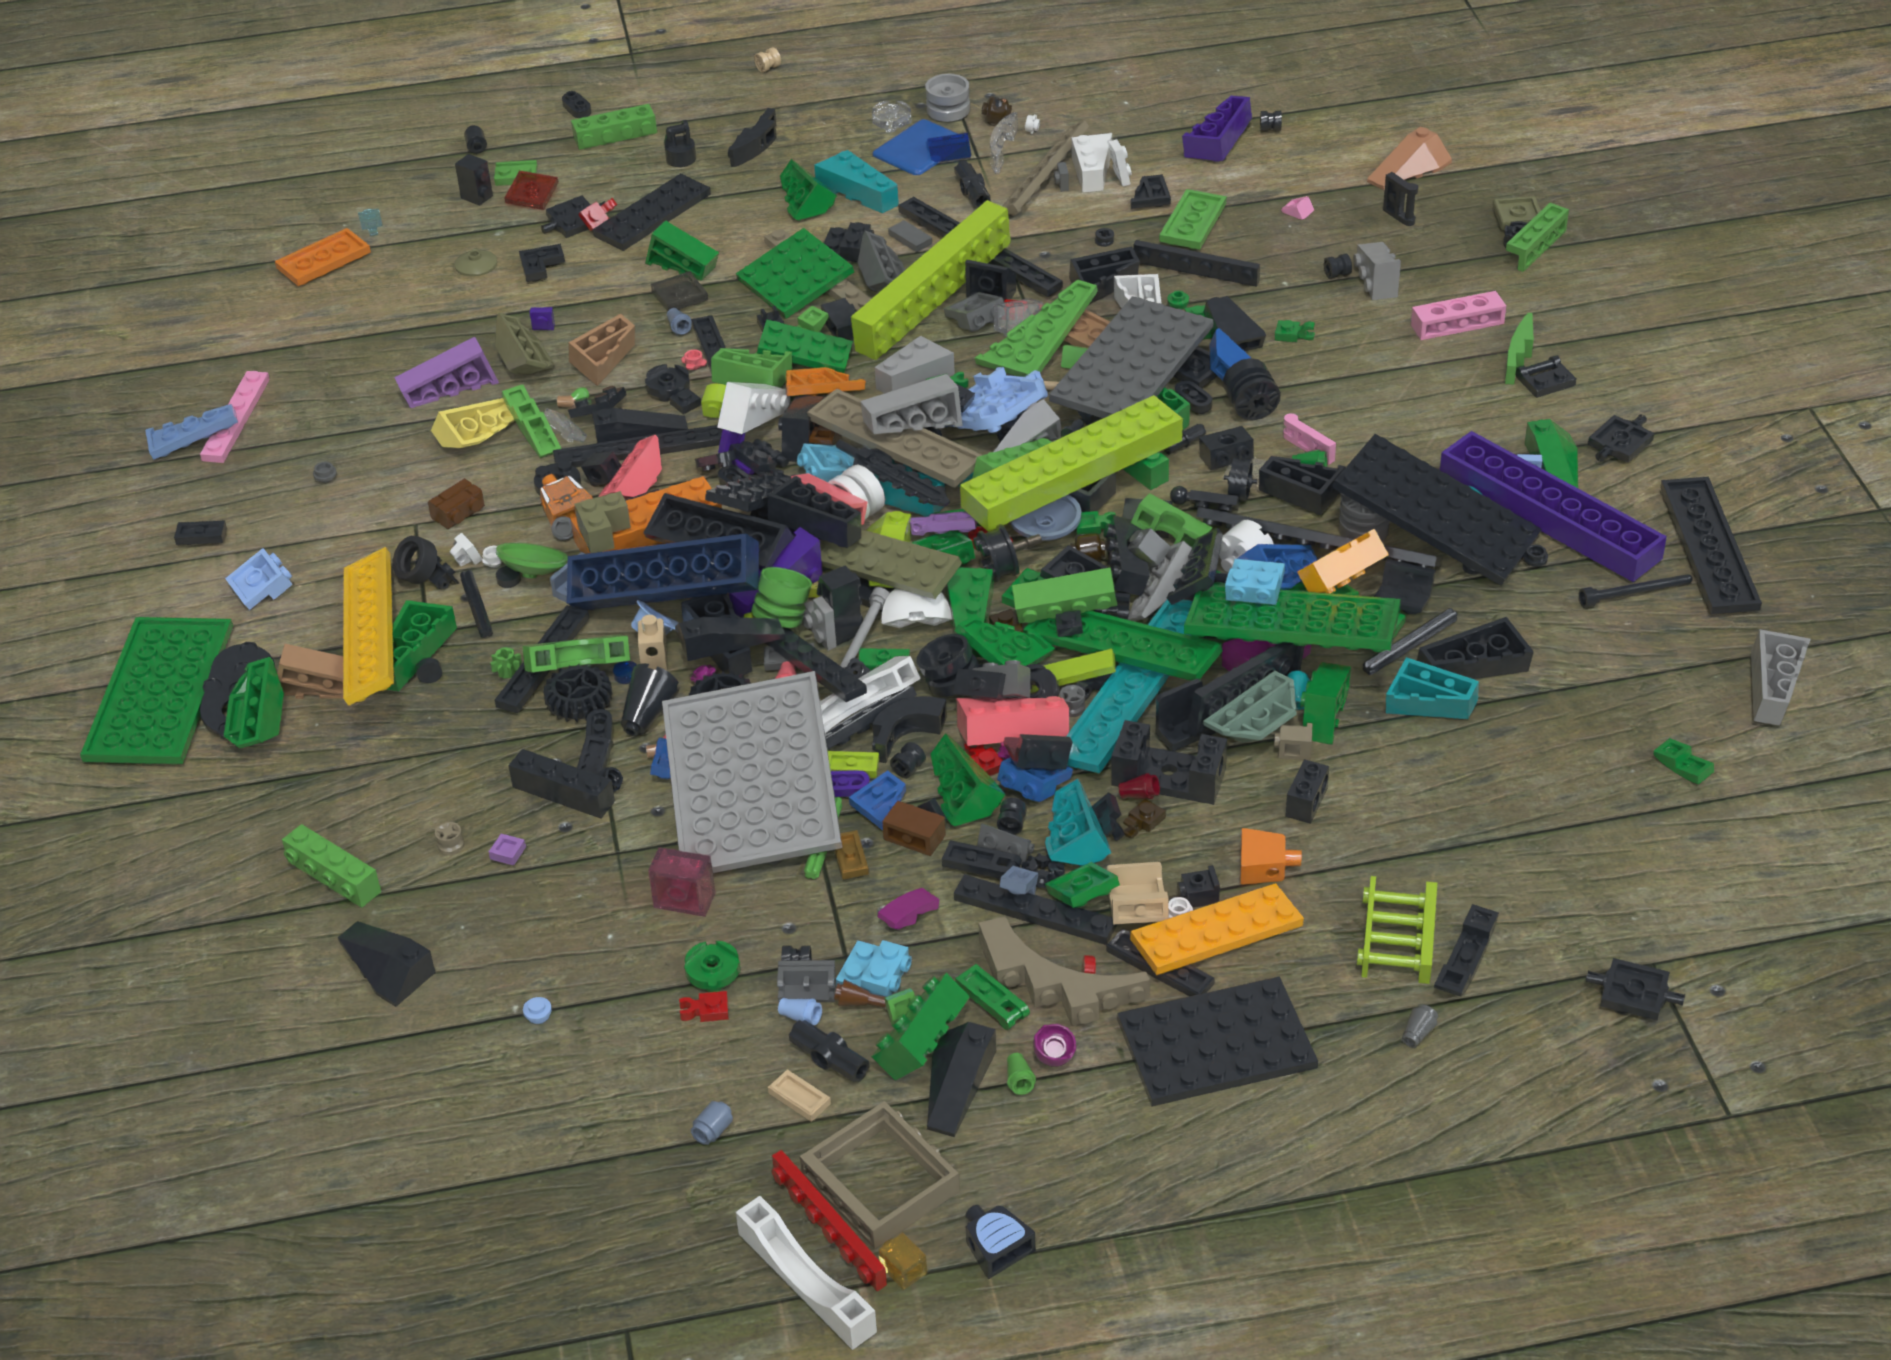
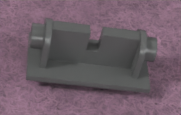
(1003, 841)

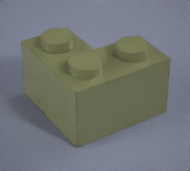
(600, 518)

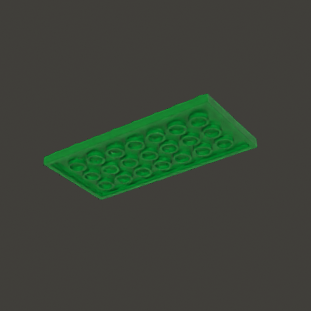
(1297, 619)
(156, 691)

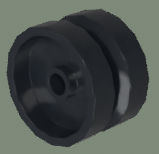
(940, 662)

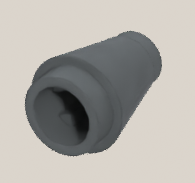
(1420, 1024)

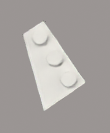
(1091, 160)
(1138, 286)

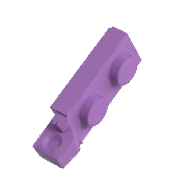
(942, 523)

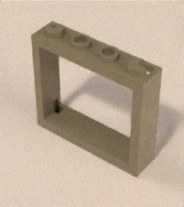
(853, 1135)

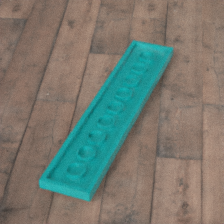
(1120, 699)

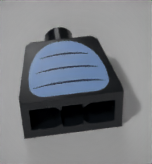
(997, 1238)

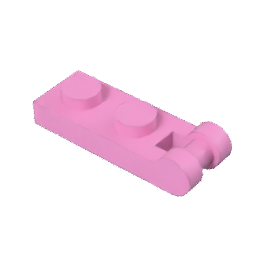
(1307, 437)

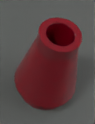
(1141, 787)

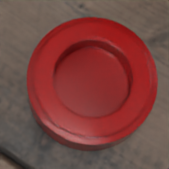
(1088, 964)

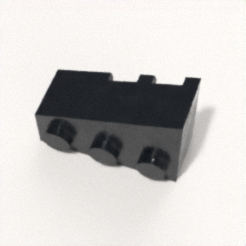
(841, 592)

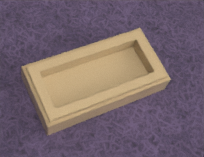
(799, 1095)

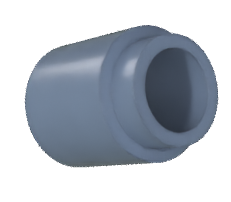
(711, 1122)

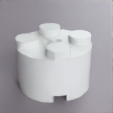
(1240, 540)

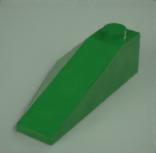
(804, 192)
(964, 785)

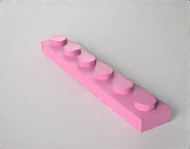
(243, 401)

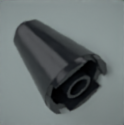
(645, 697)

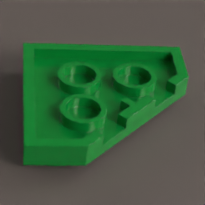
(1002, 643)

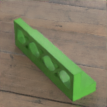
(1538, 235)

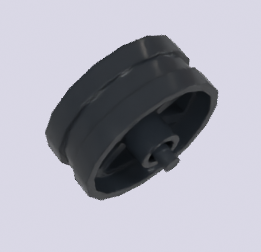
(1240, 478)

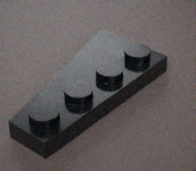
(1200, 569)

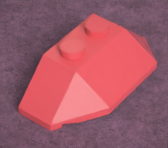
(637, 470)

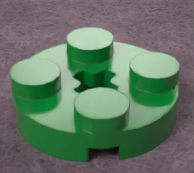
(712, 977)

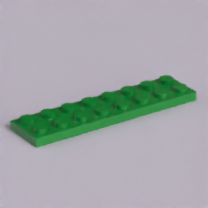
(1136, 644)

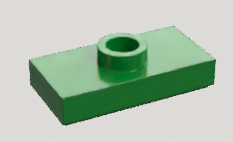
(875, 657)

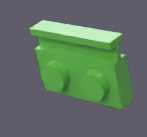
(506, 171)

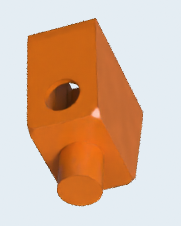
(1265, 857)

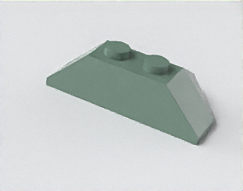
(1256, 710)

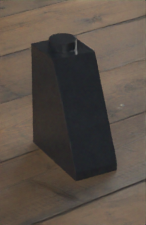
(1234, 323)

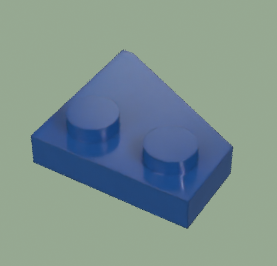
(878, 797)

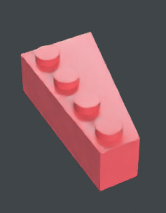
(994, 719)

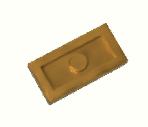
(851, 857)

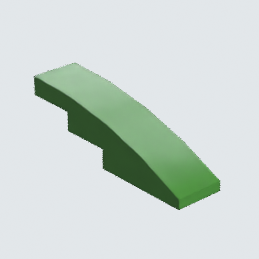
(1520, 347)
(531, 421)

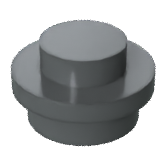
(324, 472)
(562, 528)

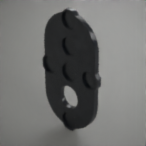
(223, 676)

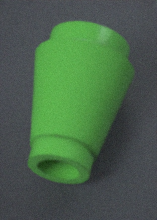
(1019, 1074)

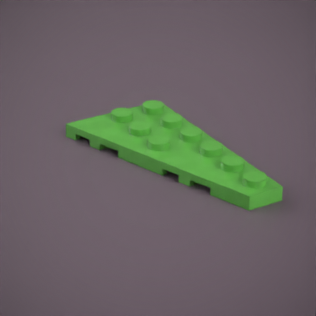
(1039, 336)

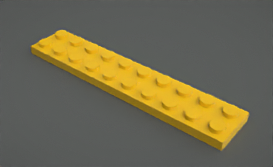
(367, 627)

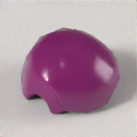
(1054, 1045)

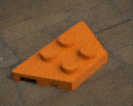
(819, 380)

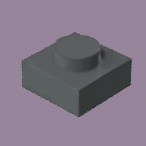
(1061, 176)

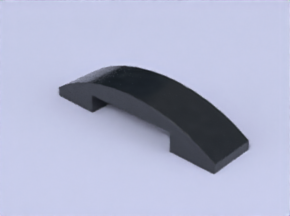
(1468, 951)

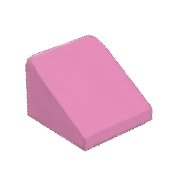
(1298, 208)

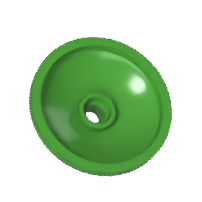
(531, 558)

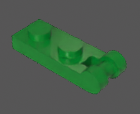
(992, 996)

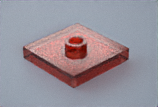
(531, 190)

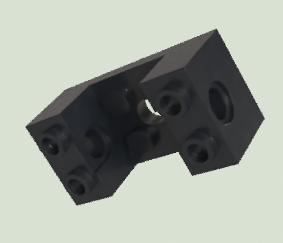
(1193, 776)

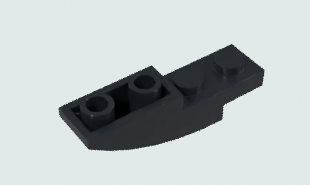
(755, 140)

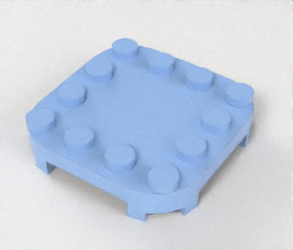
(1001, 399)

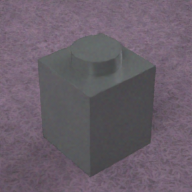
(1148, 547)

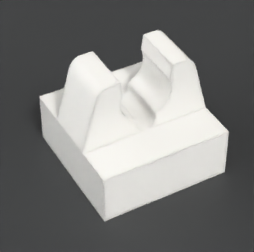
(464, 551)

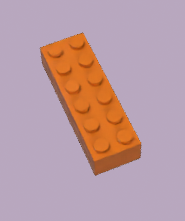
(641, 511)

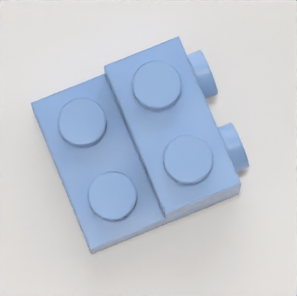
(259, 578)

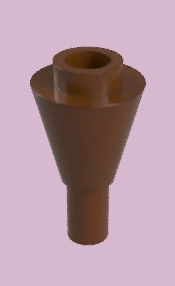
(853, 995)

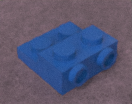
(1034, 783)

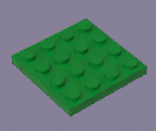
(795, 272)

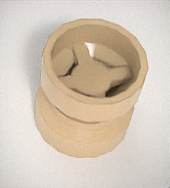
(768, 59)

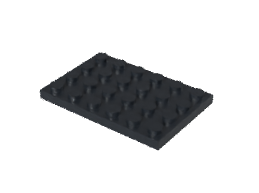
(1216, 1041)

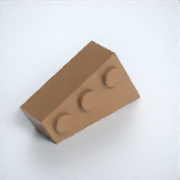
(602, 348)
(310, 673)

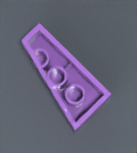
(447, 374)

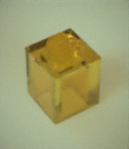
(903, 1260)

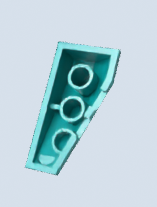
(1075, 830)

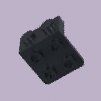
(1408, 583)
(1173, 715)
(1039, 751)

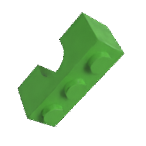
(1162, 516)

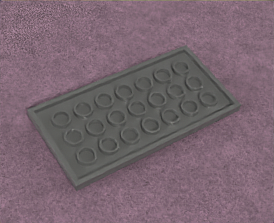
(1131, 358)

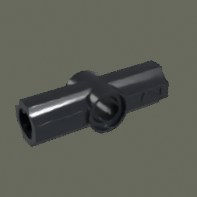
(971, 183)
(829, 1051)

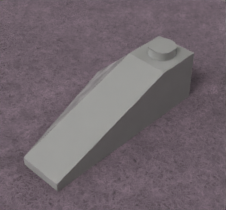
(1035, 423)

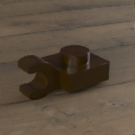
(1006, 617)
(1143, 816)

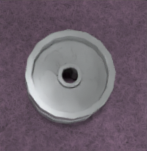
(947, 97)

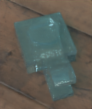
(370, 220)

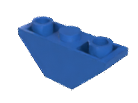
(1224, 353)

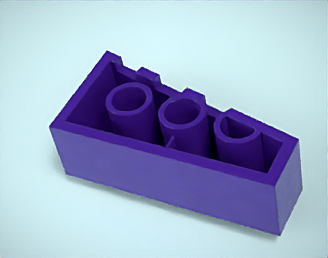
(1219, 131)
(800, 555)

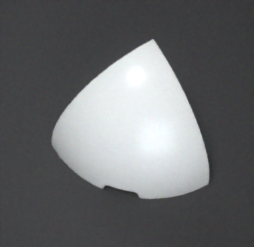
(907, 608)

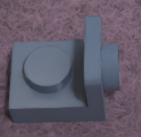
(1019, 881)

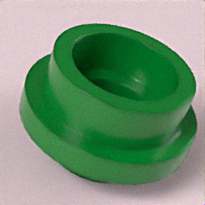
(1178, 300)

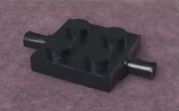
(565, 217)
(1621, 438)
(1635, 989)

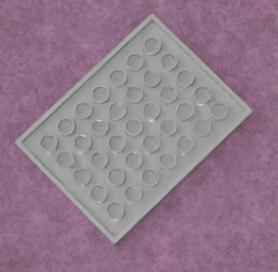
(752, 773)

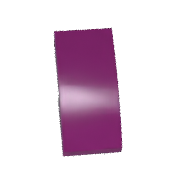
(905, 908)

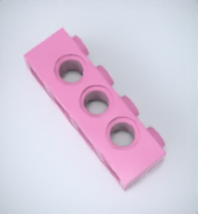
(1458, 315)

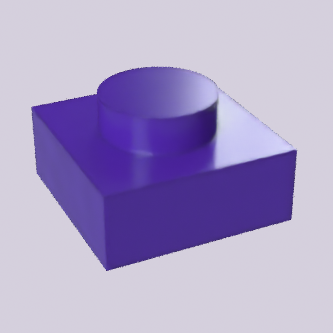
(542, 318)

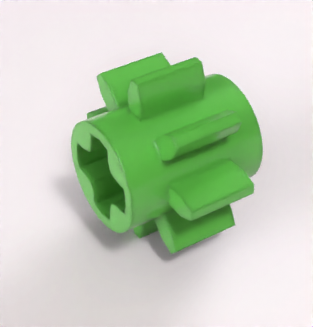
(505, 662)

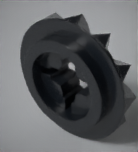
(1055, 868)

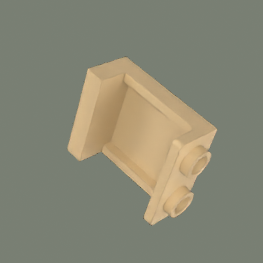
(1140, 893)

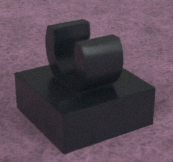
(773, 316)

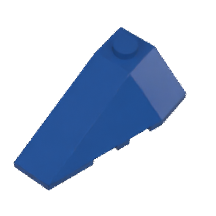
(1294, 557)

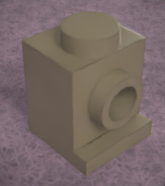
(1294, 742)

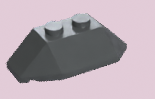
(878, 262)

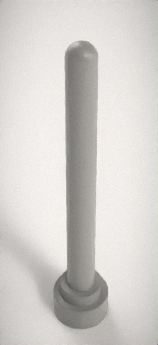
(877, 602)

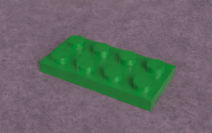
(807, 346)

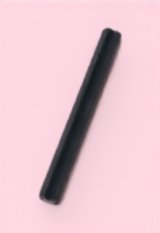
(1410, 641)

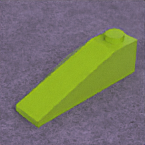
(893, 525)

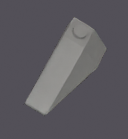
(1160, 582)

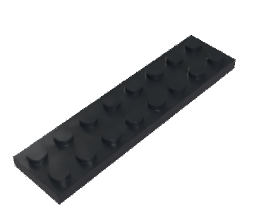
(1710, 545)

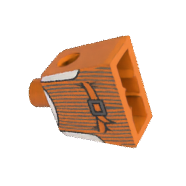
(560, 496)

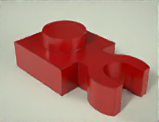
(986, 759)
(710, 1007)

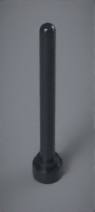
(1589, 597)

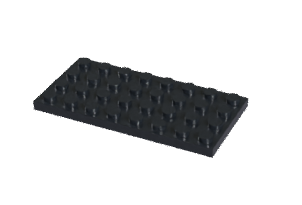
(1437, 508)

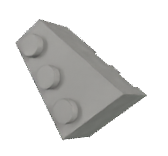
(1378, 270)

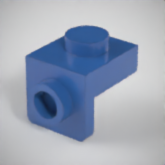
(660, 764)

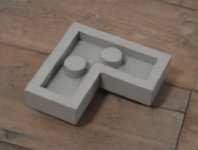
(820, 620)

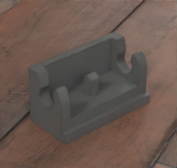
(807, 980)

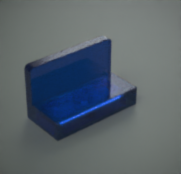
(949, 147)

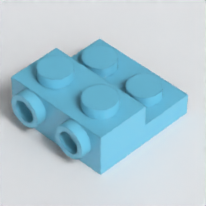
(824, 461)
(1254, 581)
(876, 967)

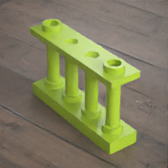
(1424, 921)

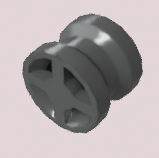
(1074, 698)

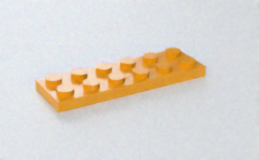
(1216, 928)

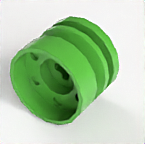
(782, 596)

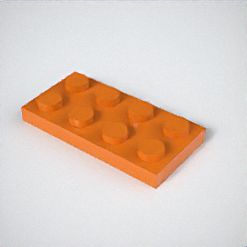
(322, 257)

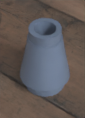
(679, 322)

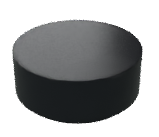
(507, 577)
(429, 670)

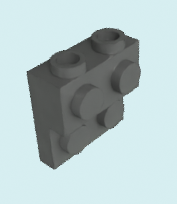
(973, 311)

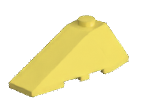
(471, 423)

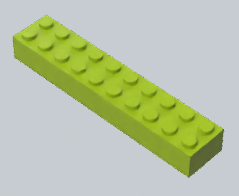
(929, 280)
(1071, 463)

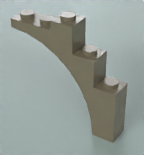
(1049, 983)

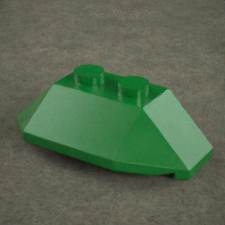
(255, 705)

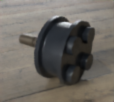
(1000, 552)

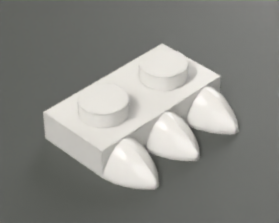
(1118, 155)

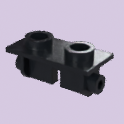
(442, 574)

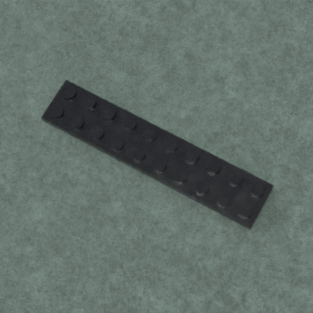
(1309, 537)

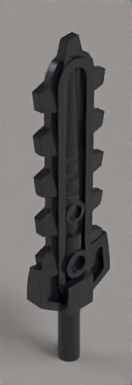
(882, 465)

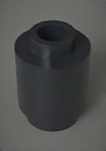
(475, 139)

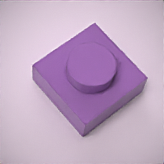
(507, 849)

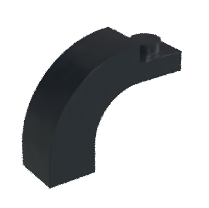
(905, 717)

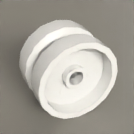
(862, 484)

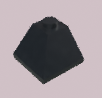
(989, 280)

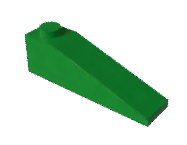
(1556, 447)

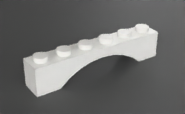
(880, 682)
(838, 1306)

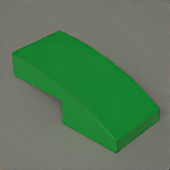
(1680, 760)

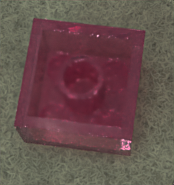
(682, 881)

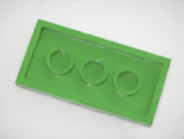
(1193, 219)

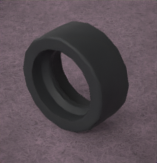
(403, 556)

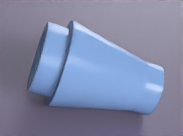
(801, 1009)

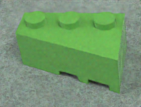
(742, 367)

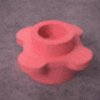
(693, 359)

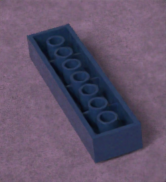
(663, 572)

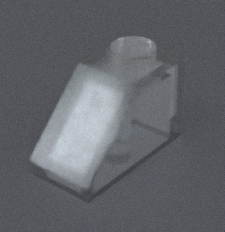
(1010, 314)

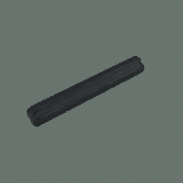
(476, 604)

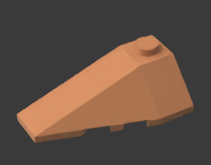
(1415, 155)

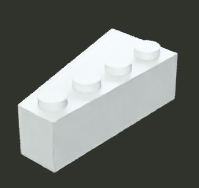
(751, 405)

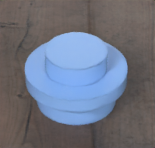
(537, 1010)

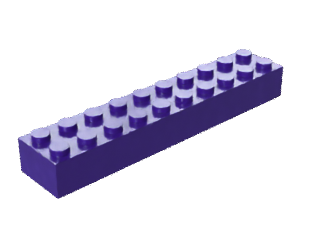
(1555, 506)

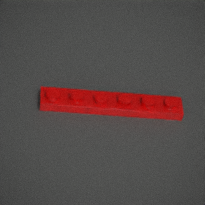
(833, 1226)

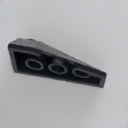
(956, 1074)

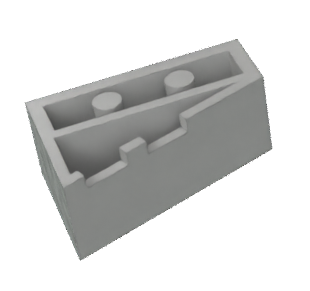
(913, 365)

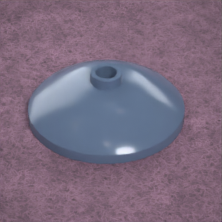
(1051, 520)

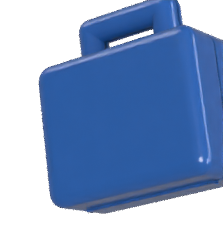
(909, 148)

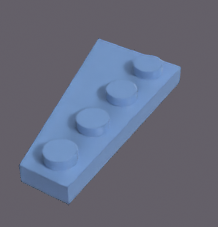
(182, 435)

